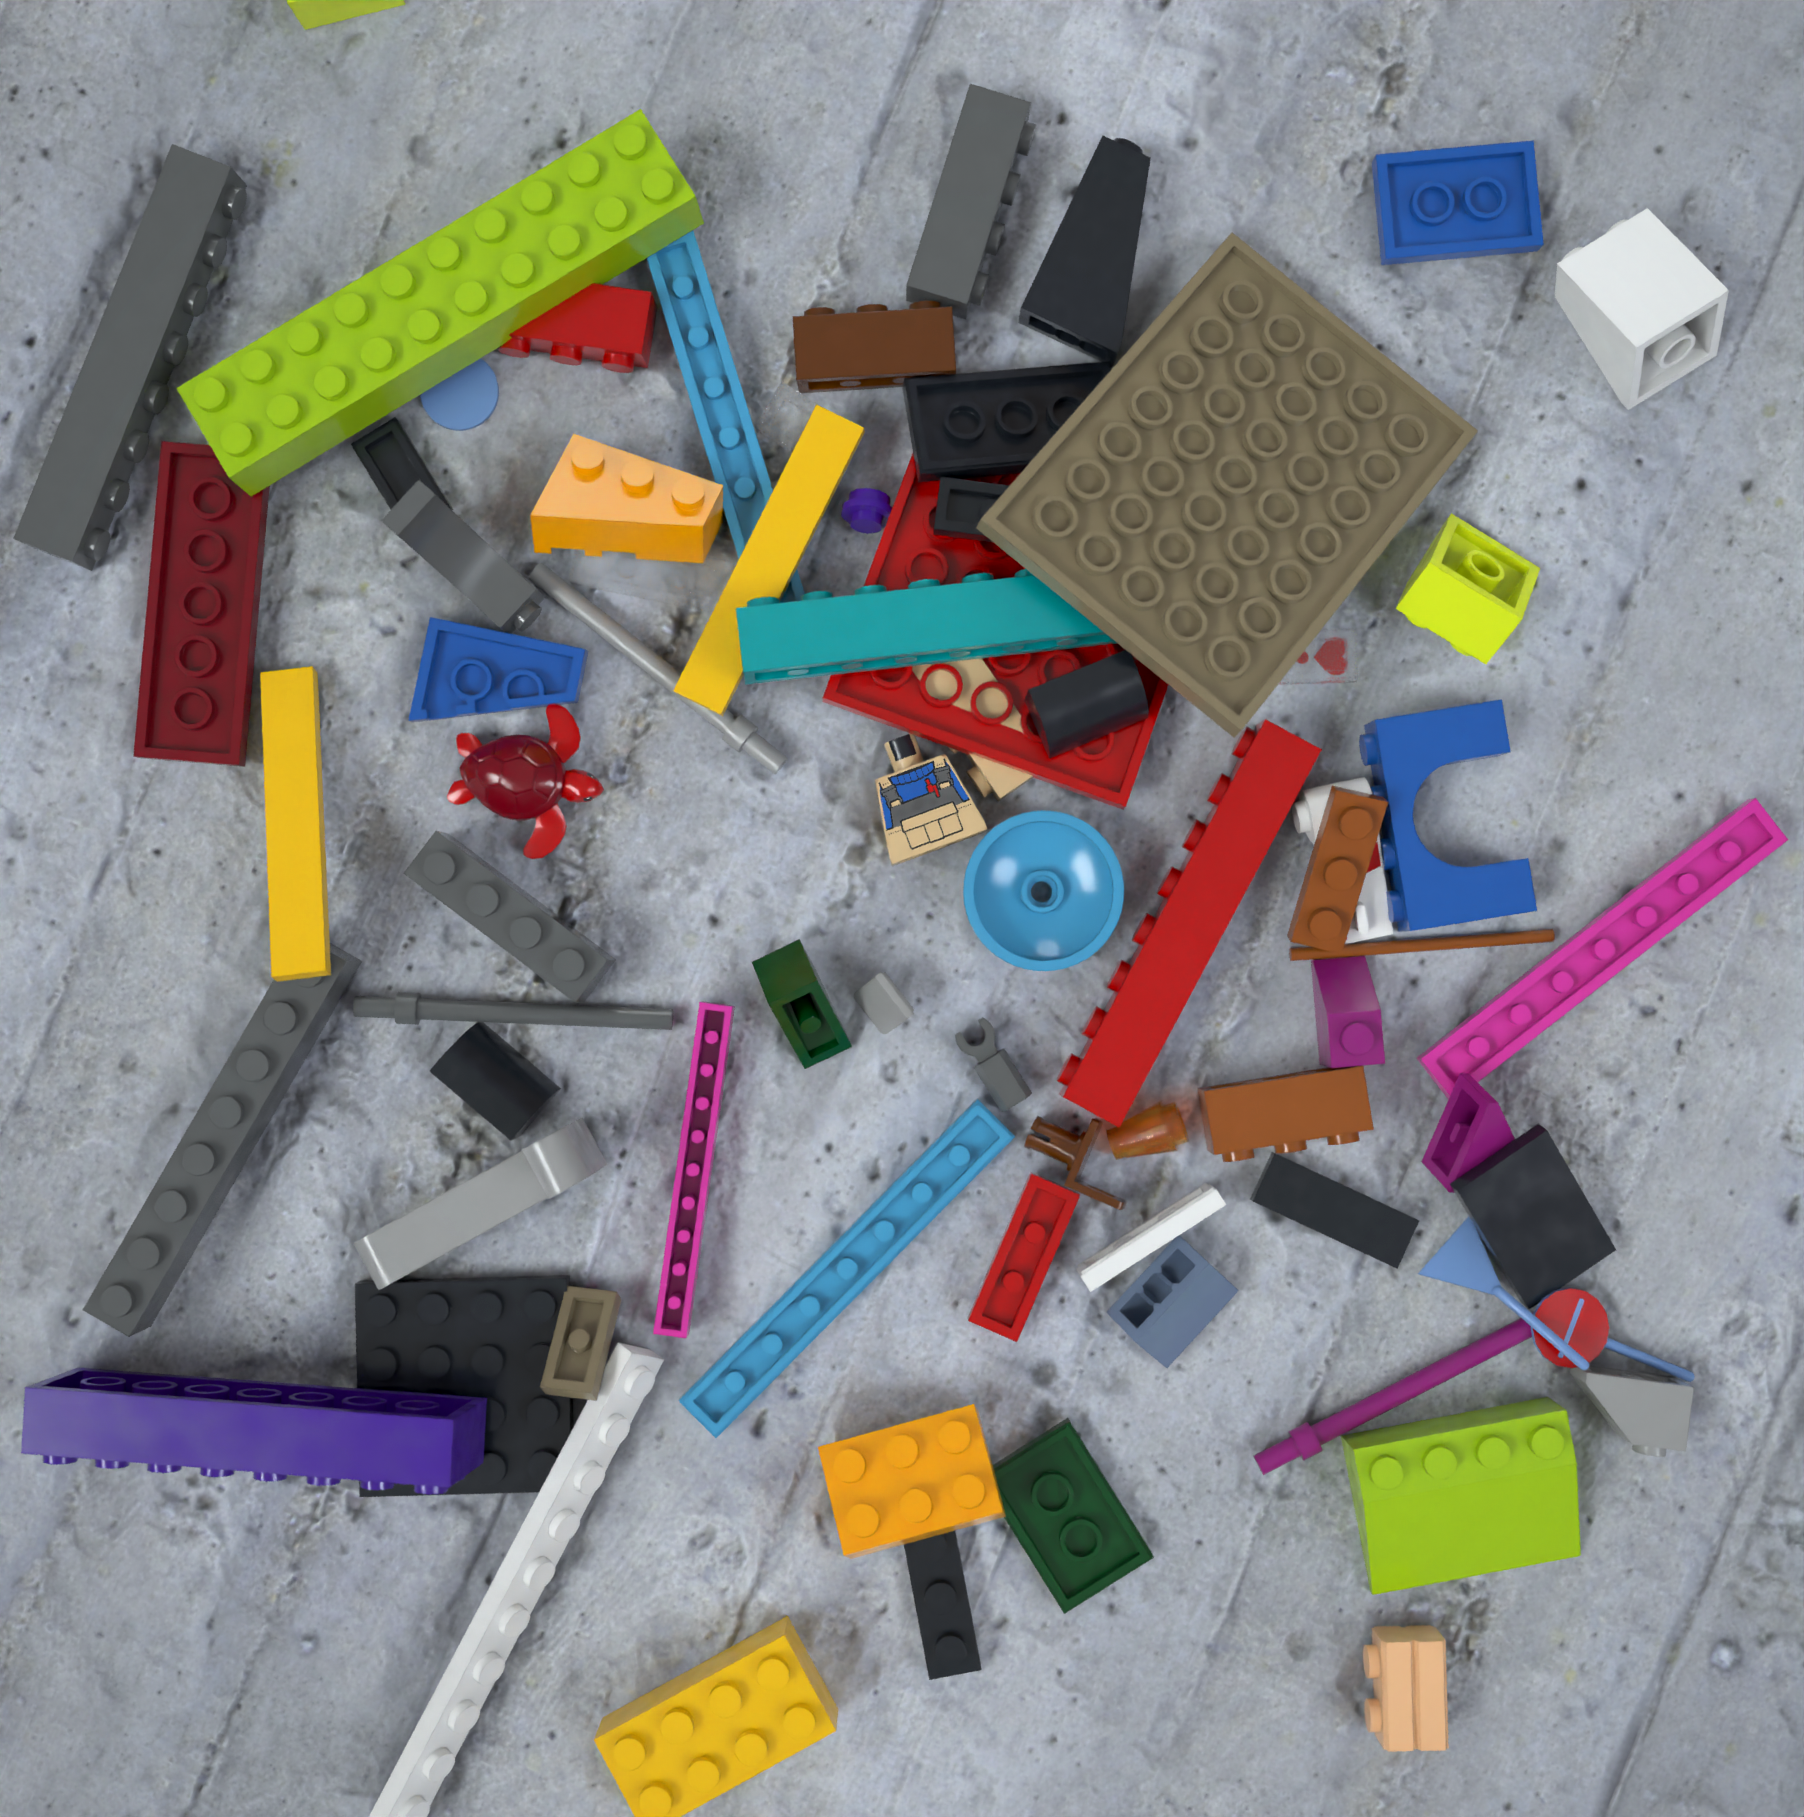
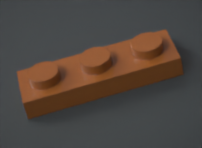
(1337, 869)

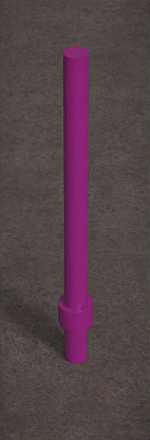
(1307, 1439)

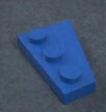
(491, 671)

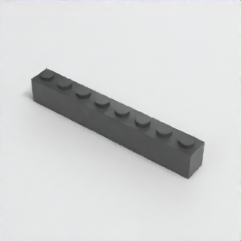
(132, 358)
(216, 1146)

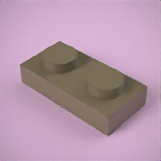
(581, 1343)

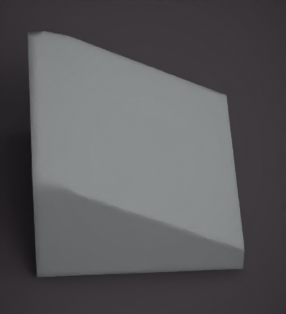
(883, 1003)

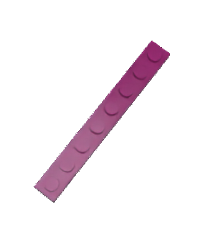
(1604, 946)

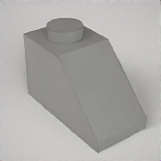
(1640, 1406)

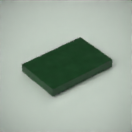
(1068, 1516)

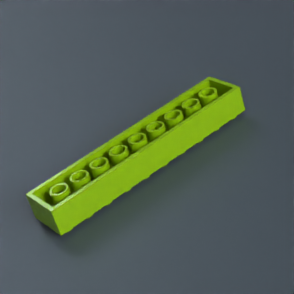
(441, 304)

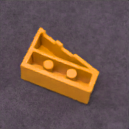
(625, 504)

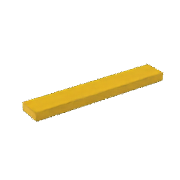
(771, 553)
(295, 824)

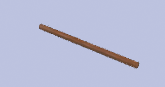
(1426, 944)

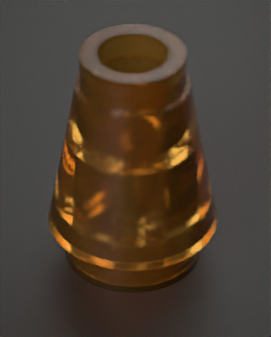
(1149, 1132)

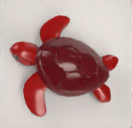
(527, 778)

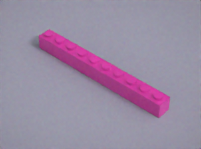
(694, 1169)

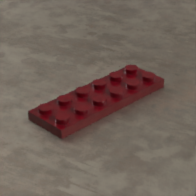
(200, 612)

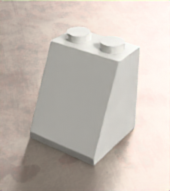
(1641, 306)

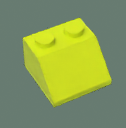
(1469, 590)

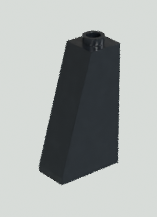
(1089, 267)

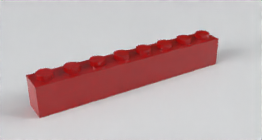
(1188, 921)

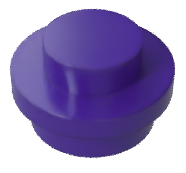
(867, 510)

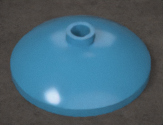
(1082, 881)

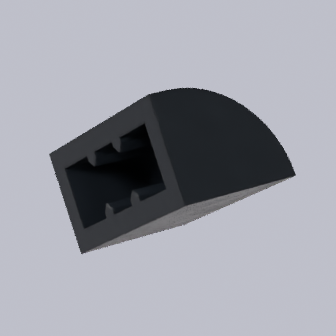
(1088, 703)
(495, 1080)

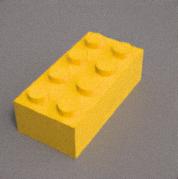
(717, 1724)

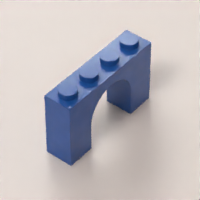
(1401, 757)

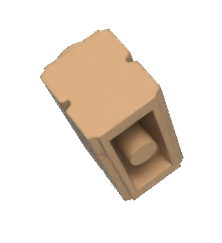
(1407, 1688)

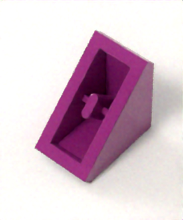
(1466, 1133)

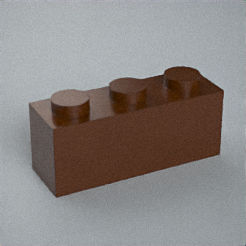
(872, 346)

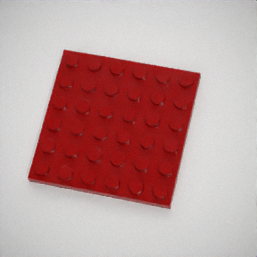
(897, 698)

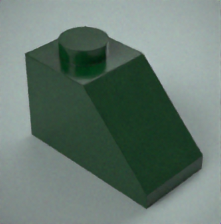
(801, 1004)

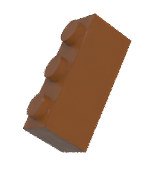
(1285, 1111)

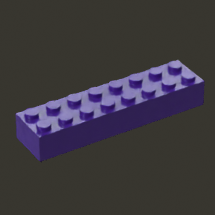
(255, 1428)

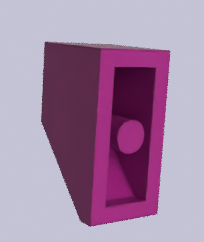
(1346, 1013)

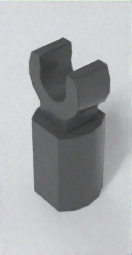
(996, 1069)

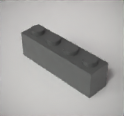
(969, 200)
(509, 916)

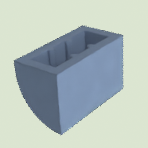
(1172, 1301)

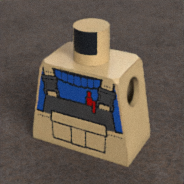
(923, 803)

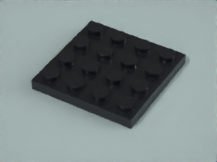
(472, 1342)

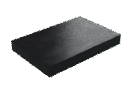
(1533, 1216)

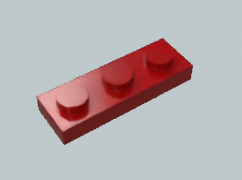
(1023, 1256)

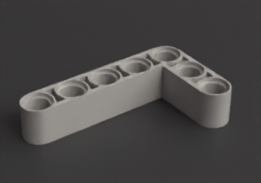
(481, 1203)

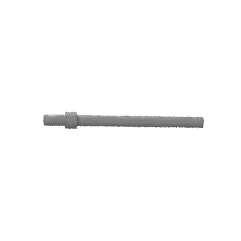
(737, 731)

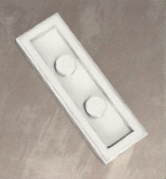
(1150, 1236)

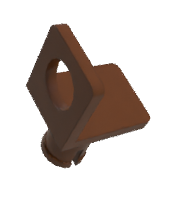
(1074, 1152)

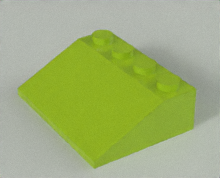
(1464, 1494)

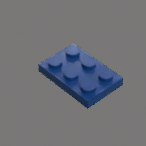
(1457, 202)

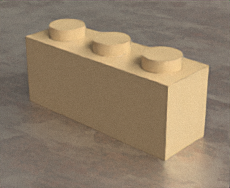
(991, 703)

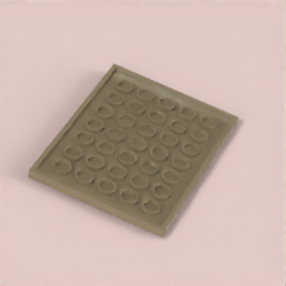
(1228, 483)

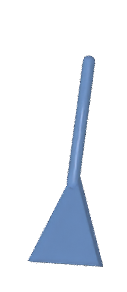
(1466, 1264)

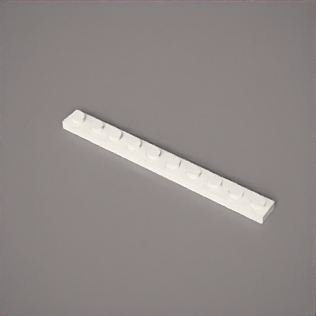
(518, 1584)

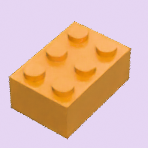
(911, 1481)

